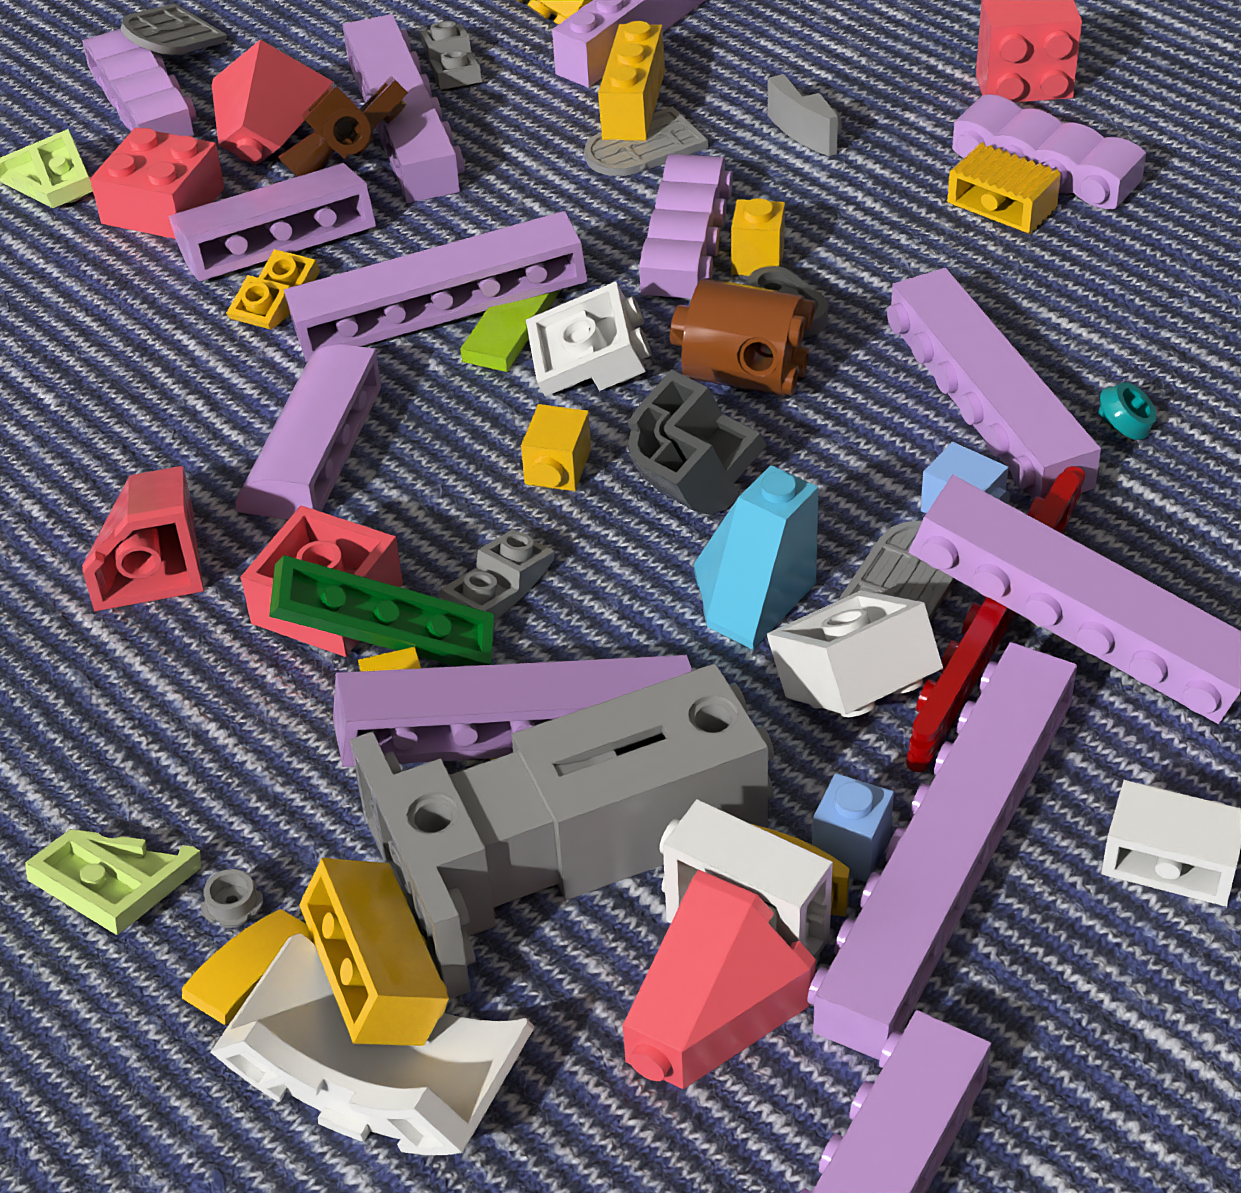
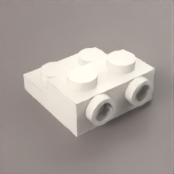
(587, 340)

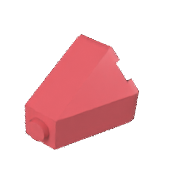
(262, 101)
(146, 544)
(714, 985)

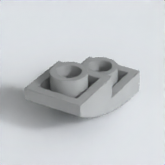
(450, 55)
(803, 117)
(502, 574)

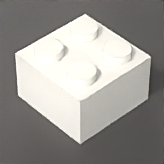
(855, 652)

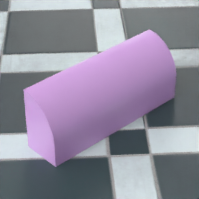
(277, 217)
(313, 433)

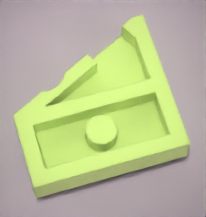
(47, 171)
(109, 877)

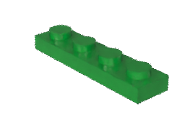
(380, 613)

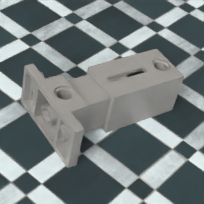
(565, 809)

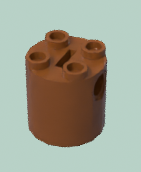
(743, 336)

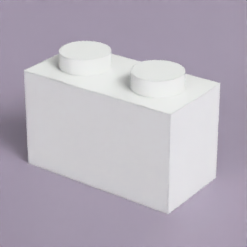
(1174, 842)

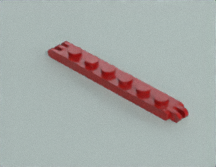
(982, 631)

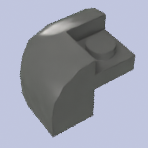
(690, 446)

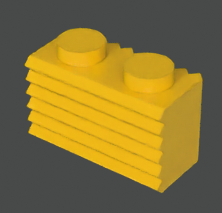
(1004, 188)

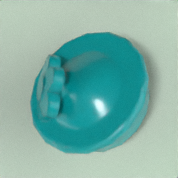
(1127, 410)

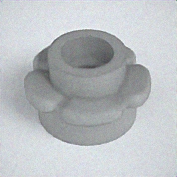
(229, 887)

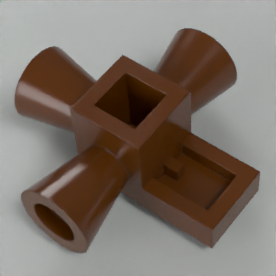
(342, 126)

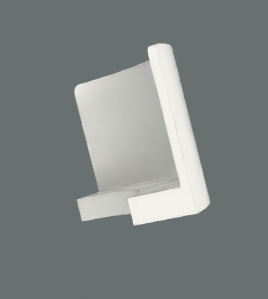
(427, 1095)

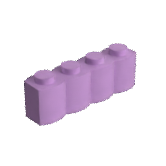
(138, 85)
(1090, 166)
(685, 225)

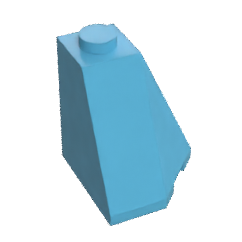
(760, 557)

